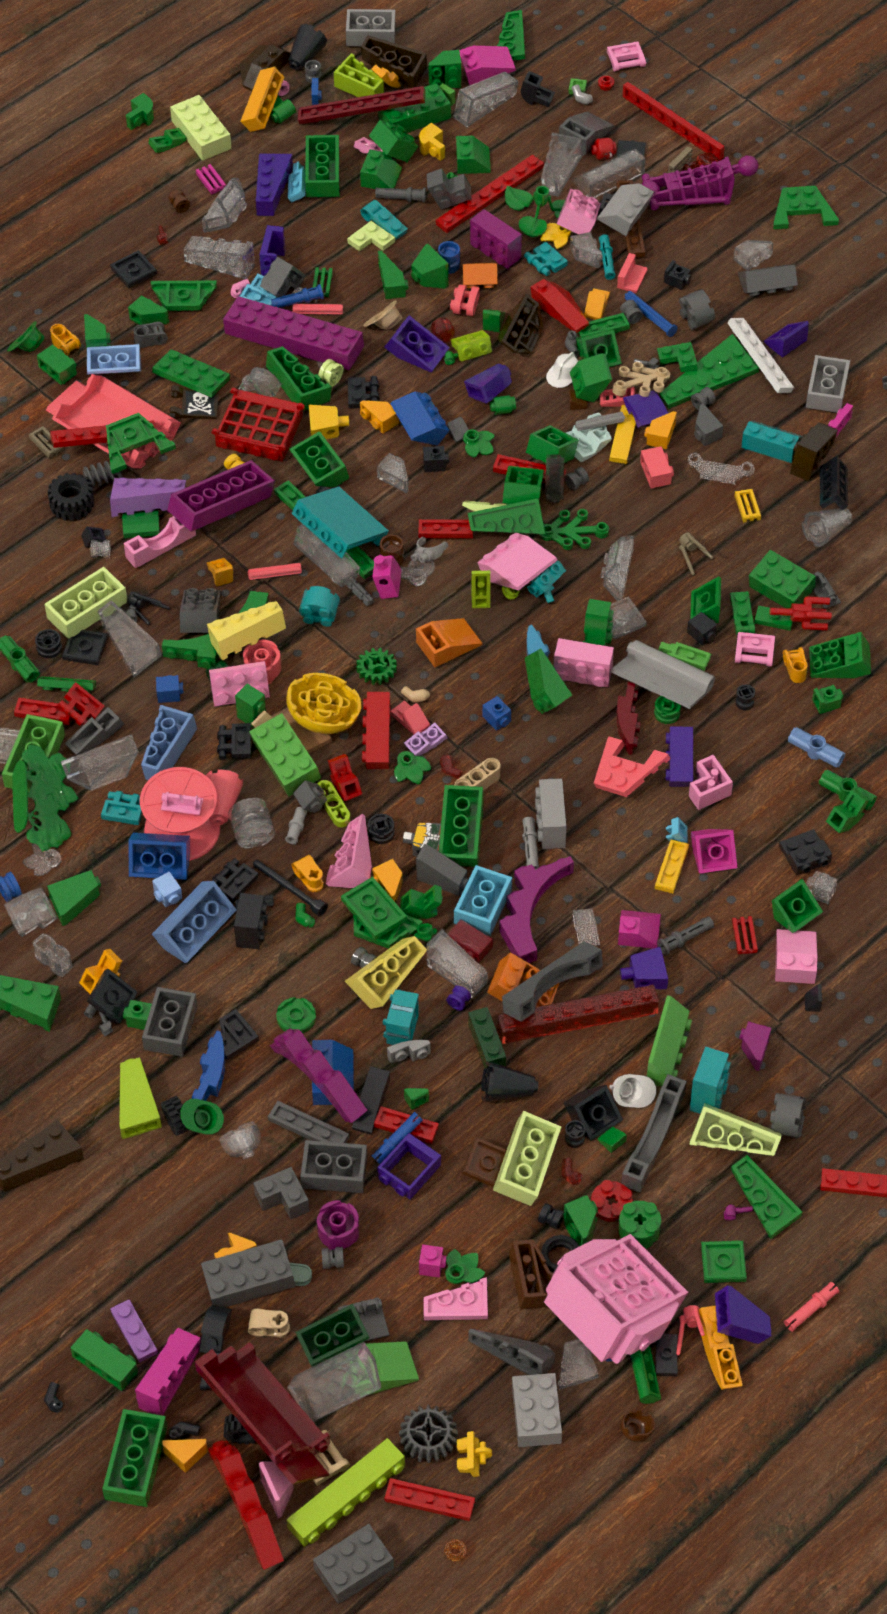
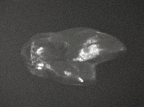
(417, 572)
(41, 861)

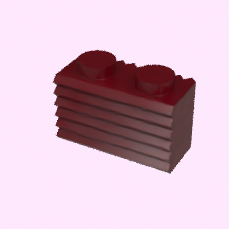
(471, 940)

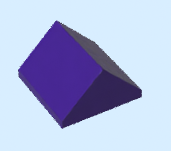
(788, 338)

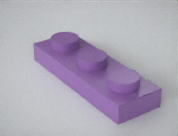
(134, 1331)

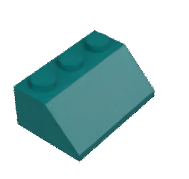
(770, 441)

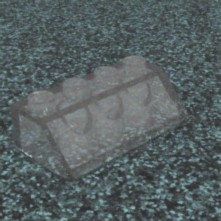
(604, 176)
(336, 1382)

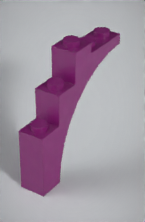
(521, 903)
(312, 1062)

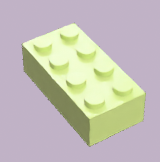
(201, 127)
(78, 605)
(527, 1158)

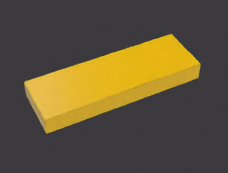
(672, 866)

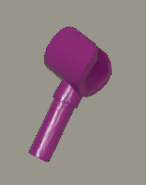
(731, 1211)

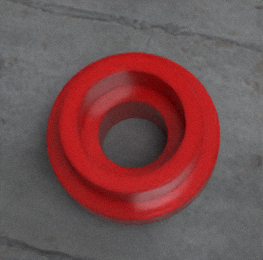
(606, 83)

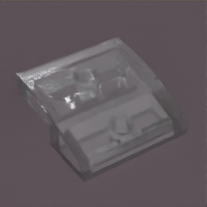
(30, 911)

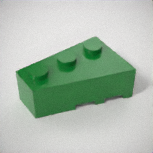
(598, 622)

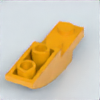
(719, 1351)

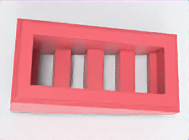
(618, 402)

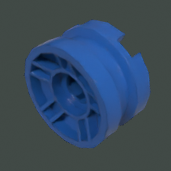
(9, 887)

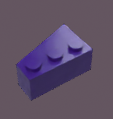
(681, 754)

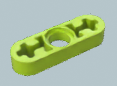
(333, 811)

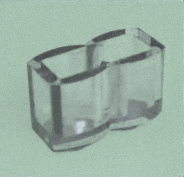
(52, 955)

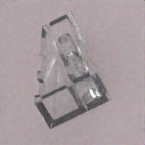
(455, 963)

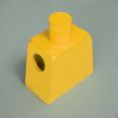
(326, 420)

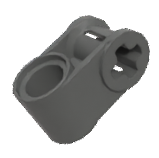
(147, 334)

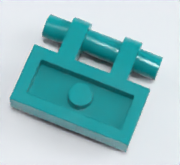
(548, 256)
(120, 811)

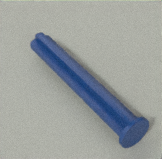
(652, 314)

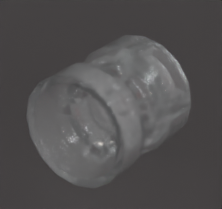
(100, 548)

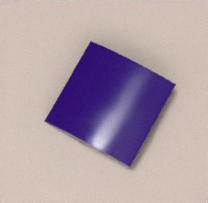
(645, 408)

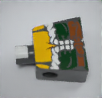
(425, 834)

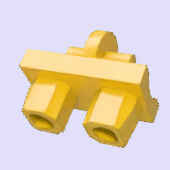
(475, 1454)

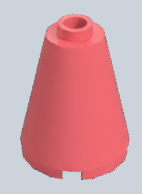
(228, 789)

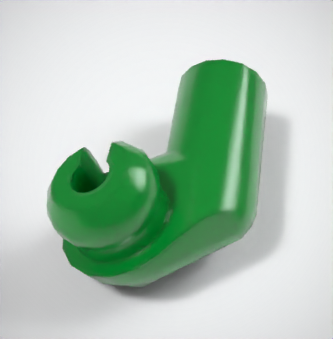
(302, 917)

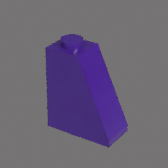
(488, 383)
(740, 1317)

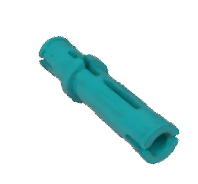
(607, 259)

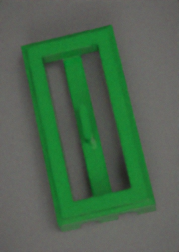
(323, 272)

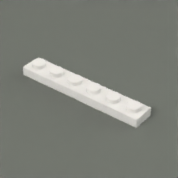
(760, 355)

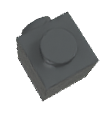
(310, 796)

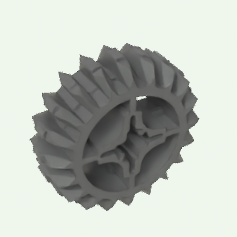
(447, 1433)

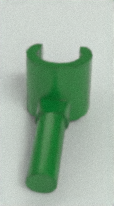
(450, 358)

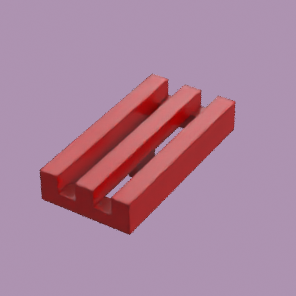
(735, 922)

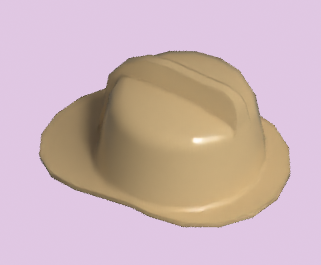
(387, 318)

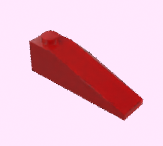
(559, 304)

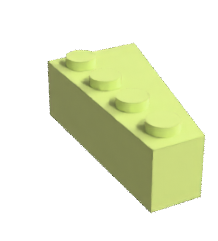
(732, 1132)

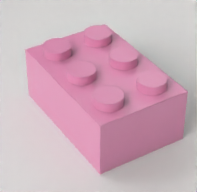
(583, 662)

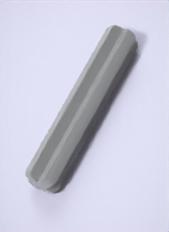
(599, 421)

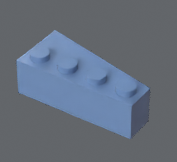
(168, 740)

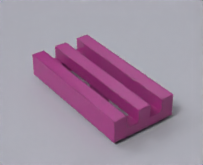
(199, 173)

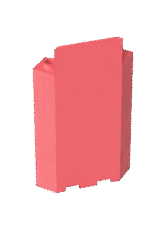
(106, 403)

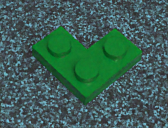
(680, 353)

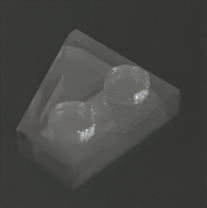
(576, 1365)

